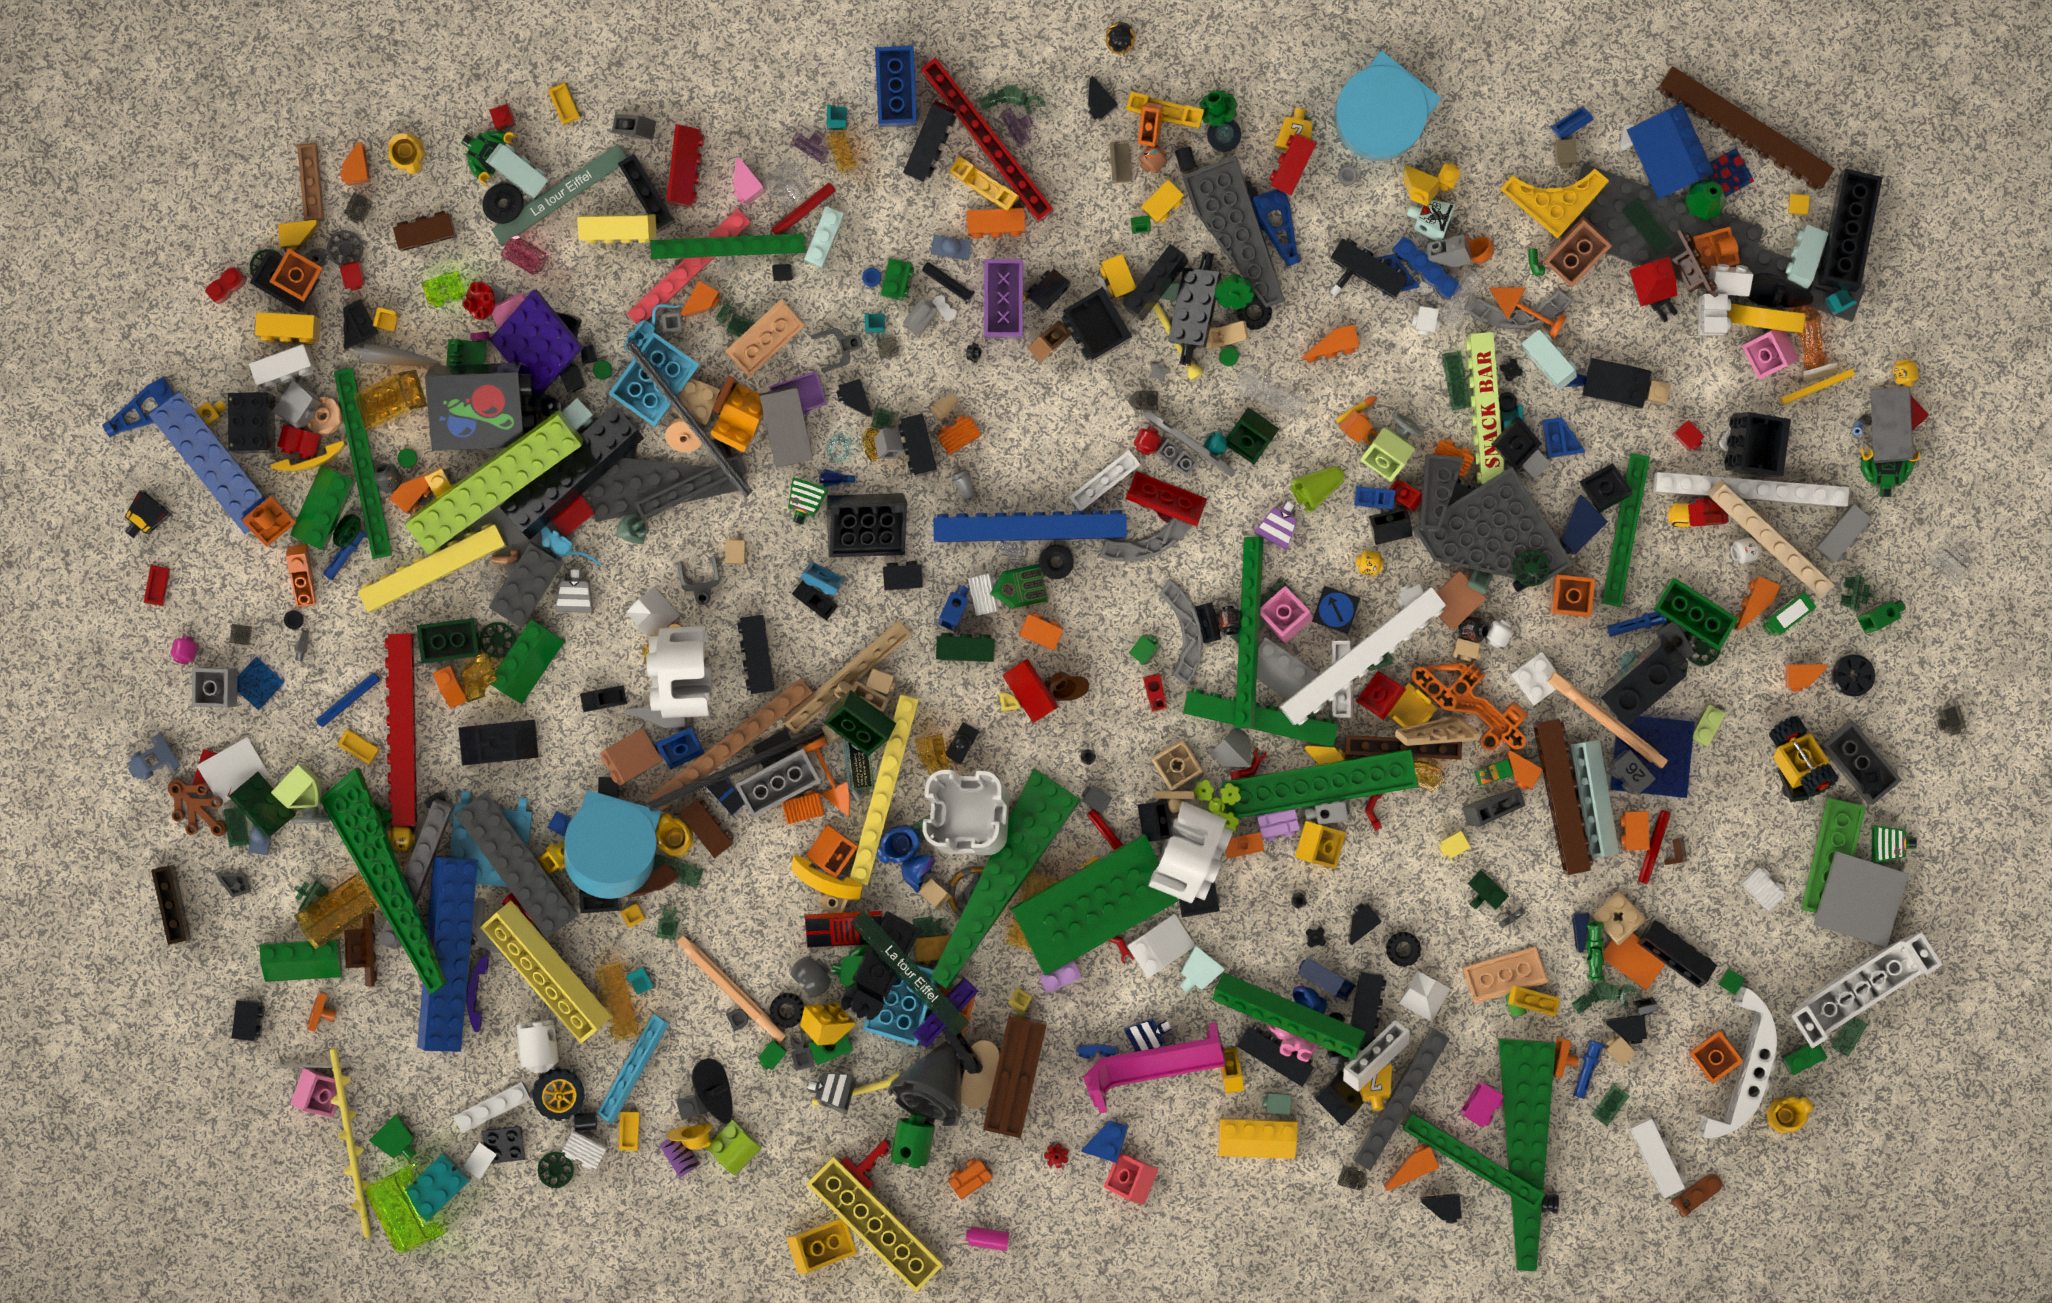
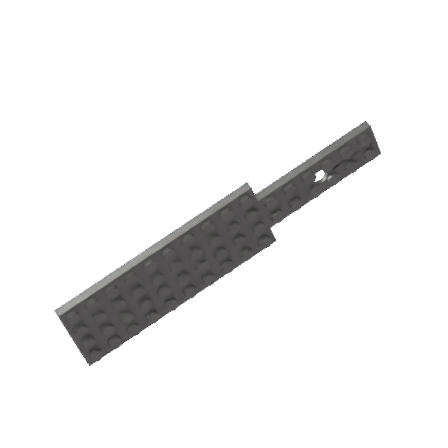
(1672, 214)

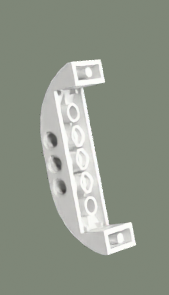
(1864, 986)
(1743, 1104)

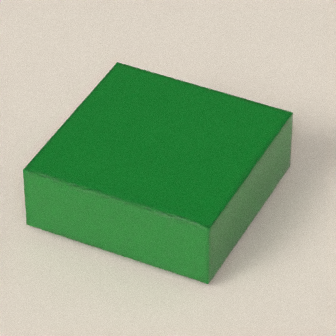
(1140, 224)
(1731, 981)

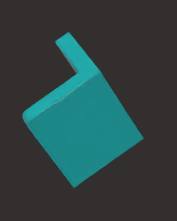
(836, 118)
(1839, 301)
(874, 323)
(1508, 417)
(640, 980)

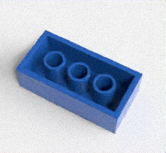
(896, 86)

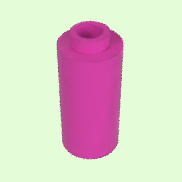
(987, 1238)

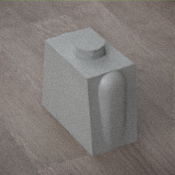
(920, 317)
(297, 405)

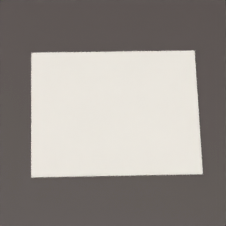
(231, 768)

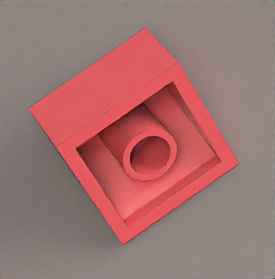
(1131, 1178)

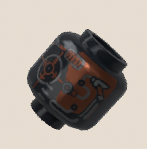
(1229, 620)
(1473, 629)

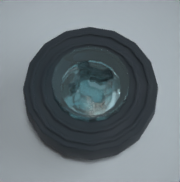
(1225, 140)

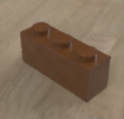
(424, 231)
(707, 827)

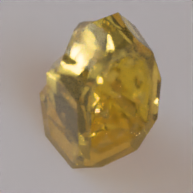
(869, 444)

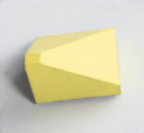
(1020, 1001)

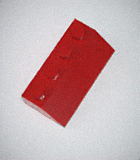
(684, 166)

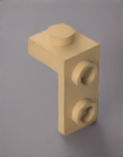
(1227, 335)

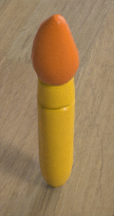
(1358, 408)

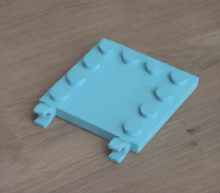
(464, 846)

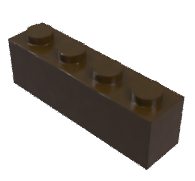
(171, 904)

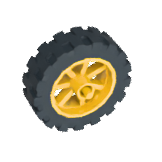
(558, 1112)

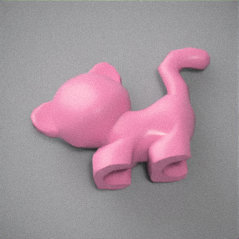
(1294, 1043)

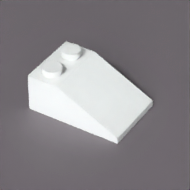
(1161, 945)

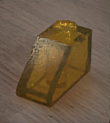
(932, 753)

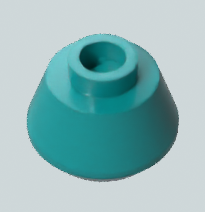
(1216, 443)

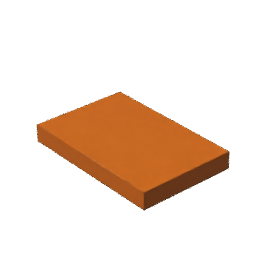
(1633, 961)

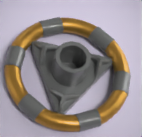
(966, 894)

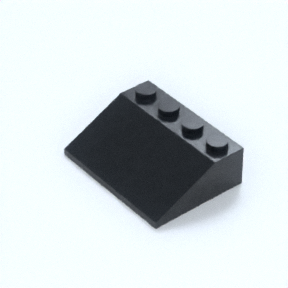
(866, 525)

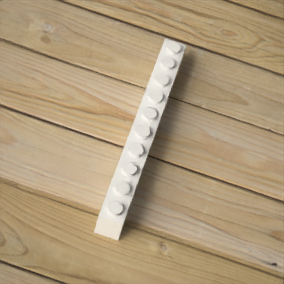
(1753, 489)
(1363, 655)

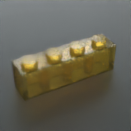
(618, 1000)

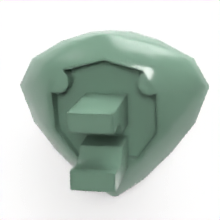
(632, 528)

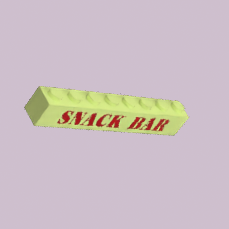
(1485, 404)

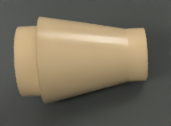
(944, 406)

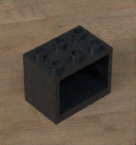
(1096, 325)
(251, 422)
(1757, 444)

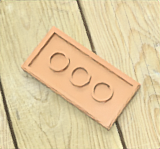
(765, 338)
(1496, 976)

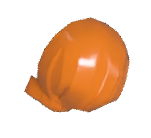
(1481, 249)

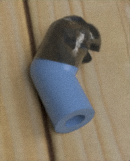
(1858, 424)

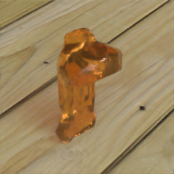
(1811, 338)

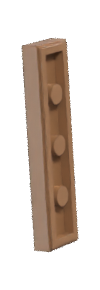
(310, 182)

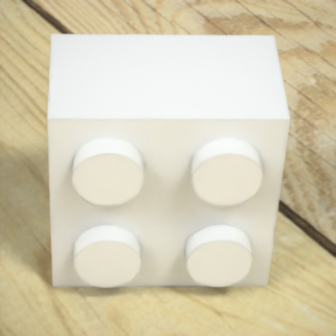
(1533, 677)

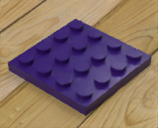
(538, 340)

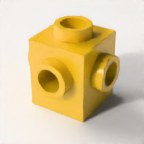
(553, 853)

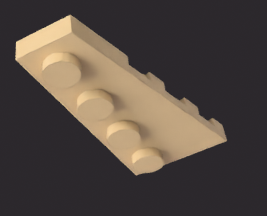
(1438, 731)

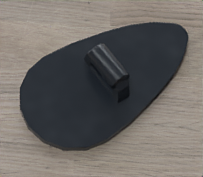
(1776, 291)
(713, 1088)

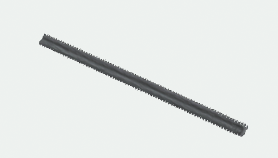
(690, 420)
(743, 765)

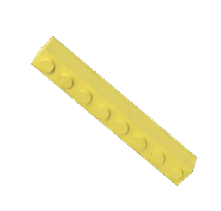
(432, 568)

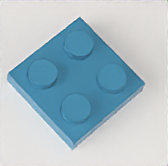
(822, 578)

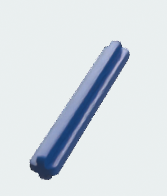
(347, 700)

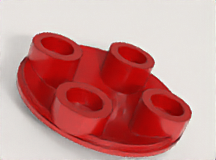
(479, 300)

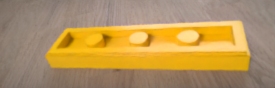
(1817, 386)

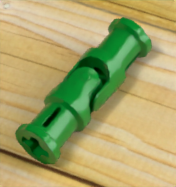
(1594, 950)

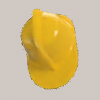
(692, 1137)

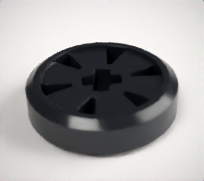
(1841, 673)

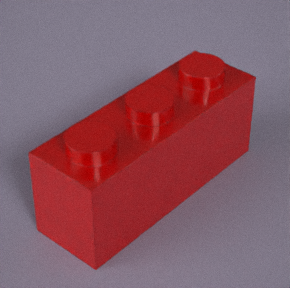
(1292, 163)

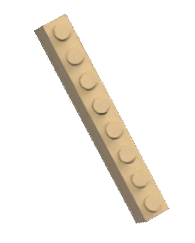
(1770, 538)

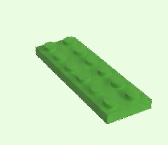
(1838, 833)

